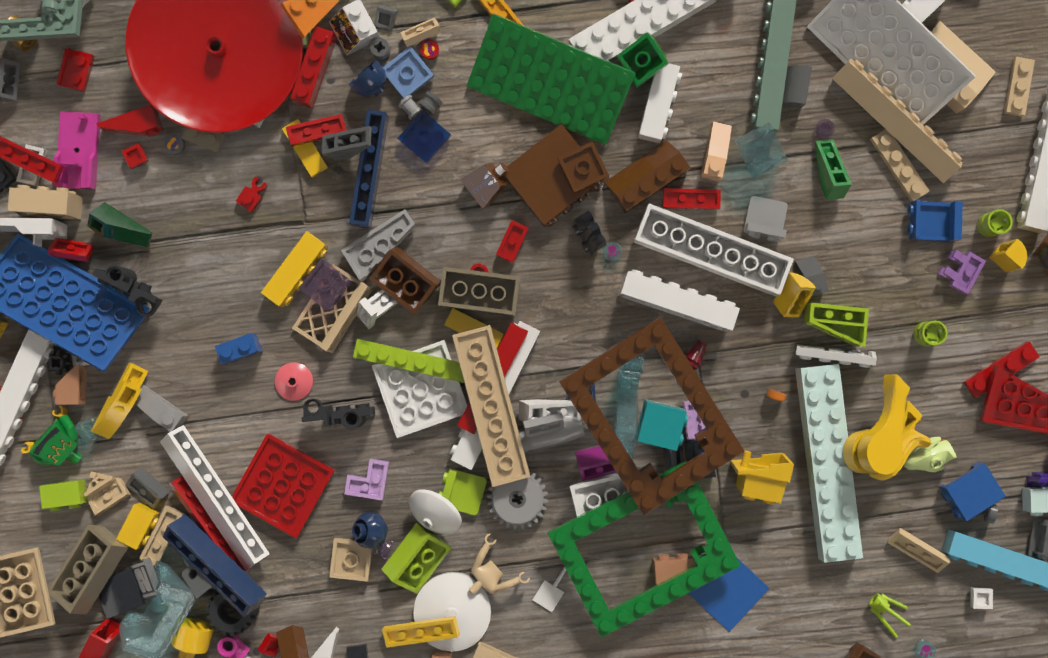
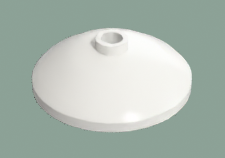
(434, 512)

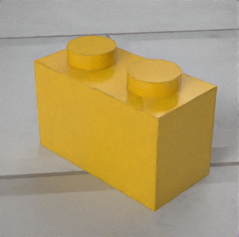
(138, 526)

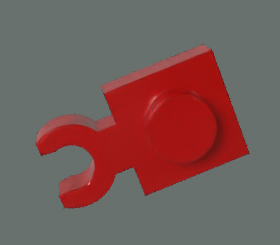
(250, 197)

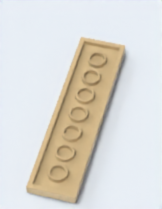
(491, 405)

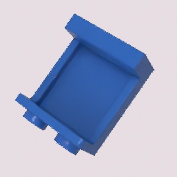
(935, 221)
(972, 492)

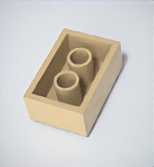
(45, 202)

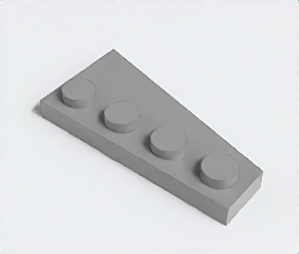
(371, 249)

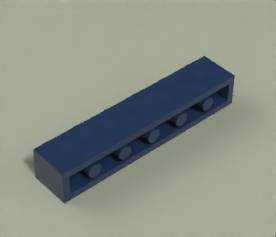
(369, 171)
(214, 565)

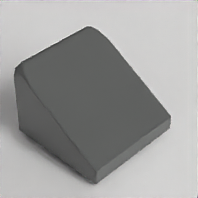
(385, 17)

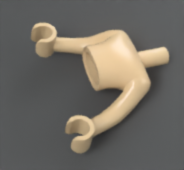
(489, 574)

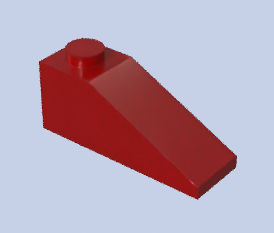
(139, 122)

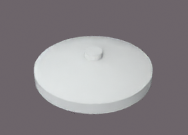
(448, 597)

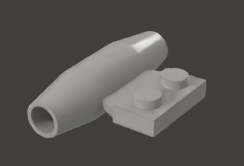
(549, 432)

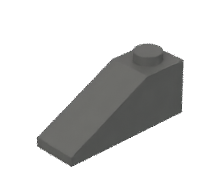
(346, 143)

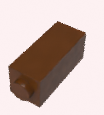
(292, 642)

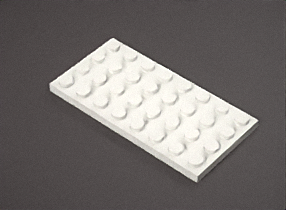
(895, 50)

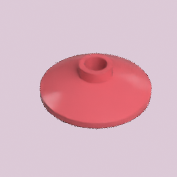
(303, 383)

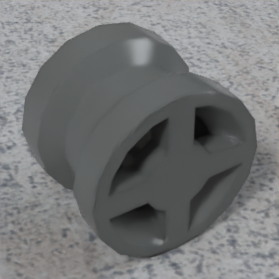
(380, 53)
(430, 102)

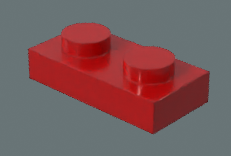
(512, 241)
(71, 249)

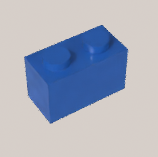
(238, 348)

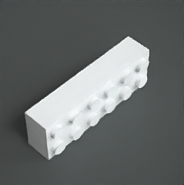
(678, 301)

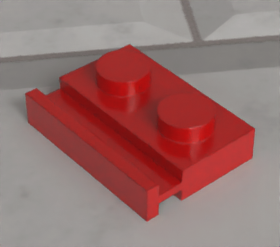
(75, 70)

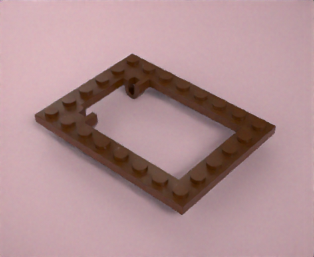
(645, 484)

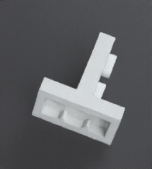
(374, 307)

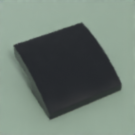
(121, 593)

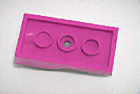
(80, 132)

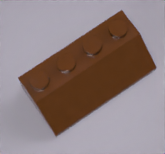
(647, 176)

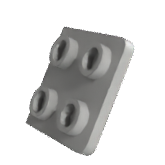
(765, 219)

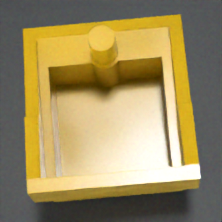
(763, 476)

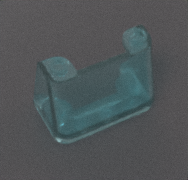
(154, 630)

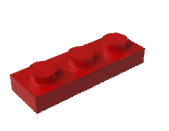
(314, 130)
(691, 198)

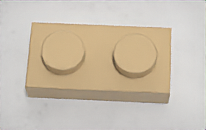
(420, 32)

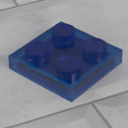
(424, 137)

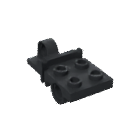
(125, 282)
(333, 417)

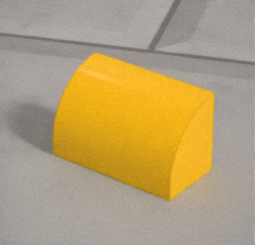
(1010, 255)
(794, 295)

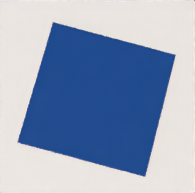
(730, 595)

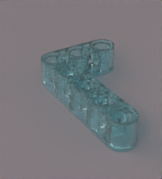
(627, 402)

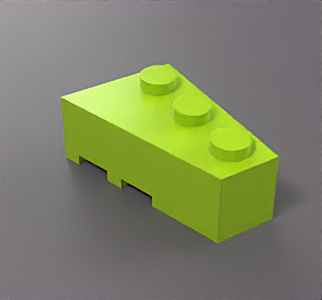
(839, 321)

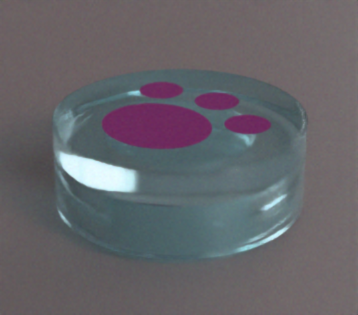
(612, 251)
(924, 649)

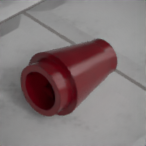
(696, 354)

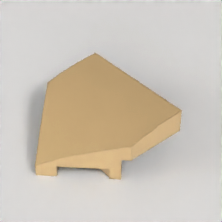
(105, 492)

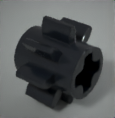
(54, 362)

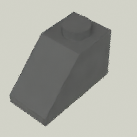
(812, 271)

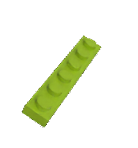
(408, 360)

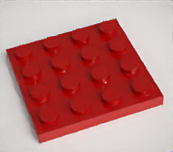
(282, 485)

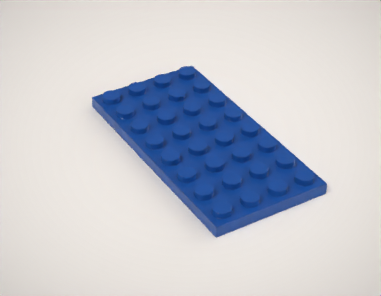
(65, 304)

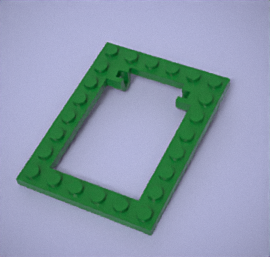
(716, 561)

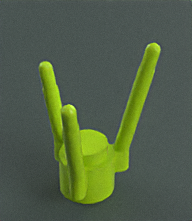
(879, 603)

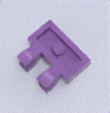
(966, 273)

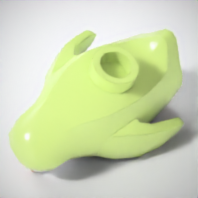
(931, 458)

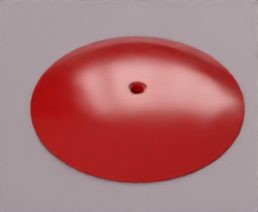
(209, 89)

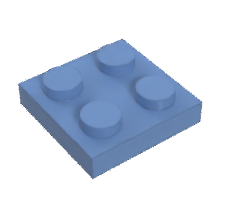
(408, 72)

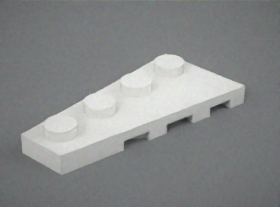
(838, 354)

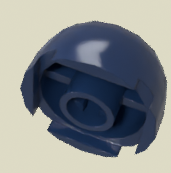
(370, 80)

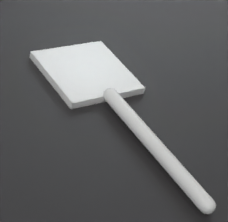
(549, 594)

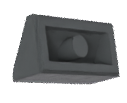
(147, 488)

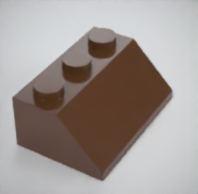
(405, 280)

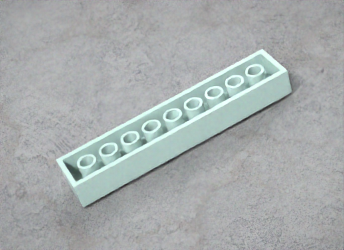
(828, 474)

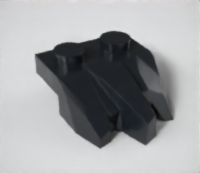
(589, 232)

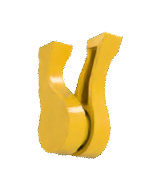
(888, 444)

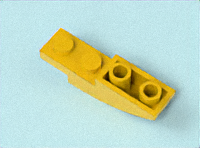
(121, 401)

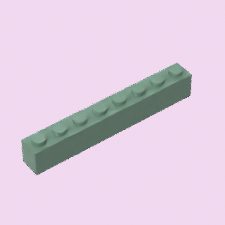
(773, 63)

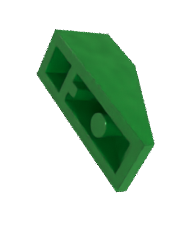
(831, 170)

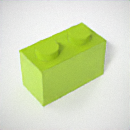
(63, 494)

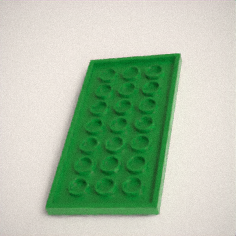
(550, 79)

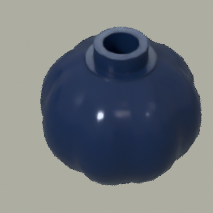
(370, 530)

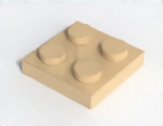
(350, 560)

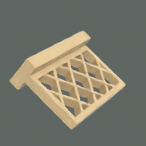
(342, 321)

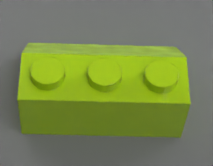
(416, 558)

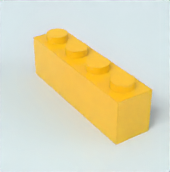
(294, 269)

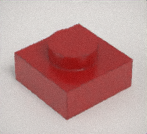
(135, 156)
(269, 645)

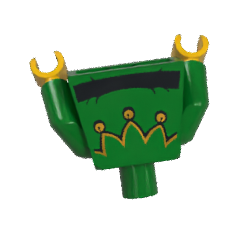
(56, 442)

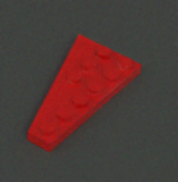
(1014, 403)

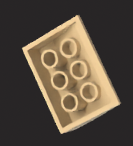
(968, 58)
(23, 593)

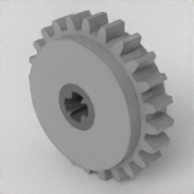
(514, 512)

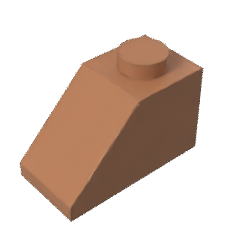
(71, 388)

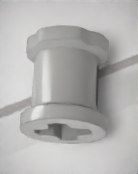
(410, 107)

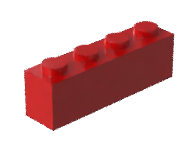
(313, 67)

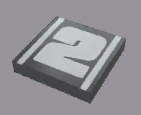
(146, 578)

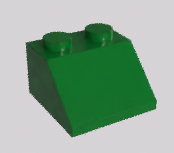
(644, 58)

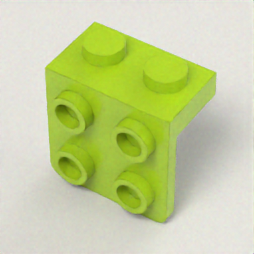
(463, 490)

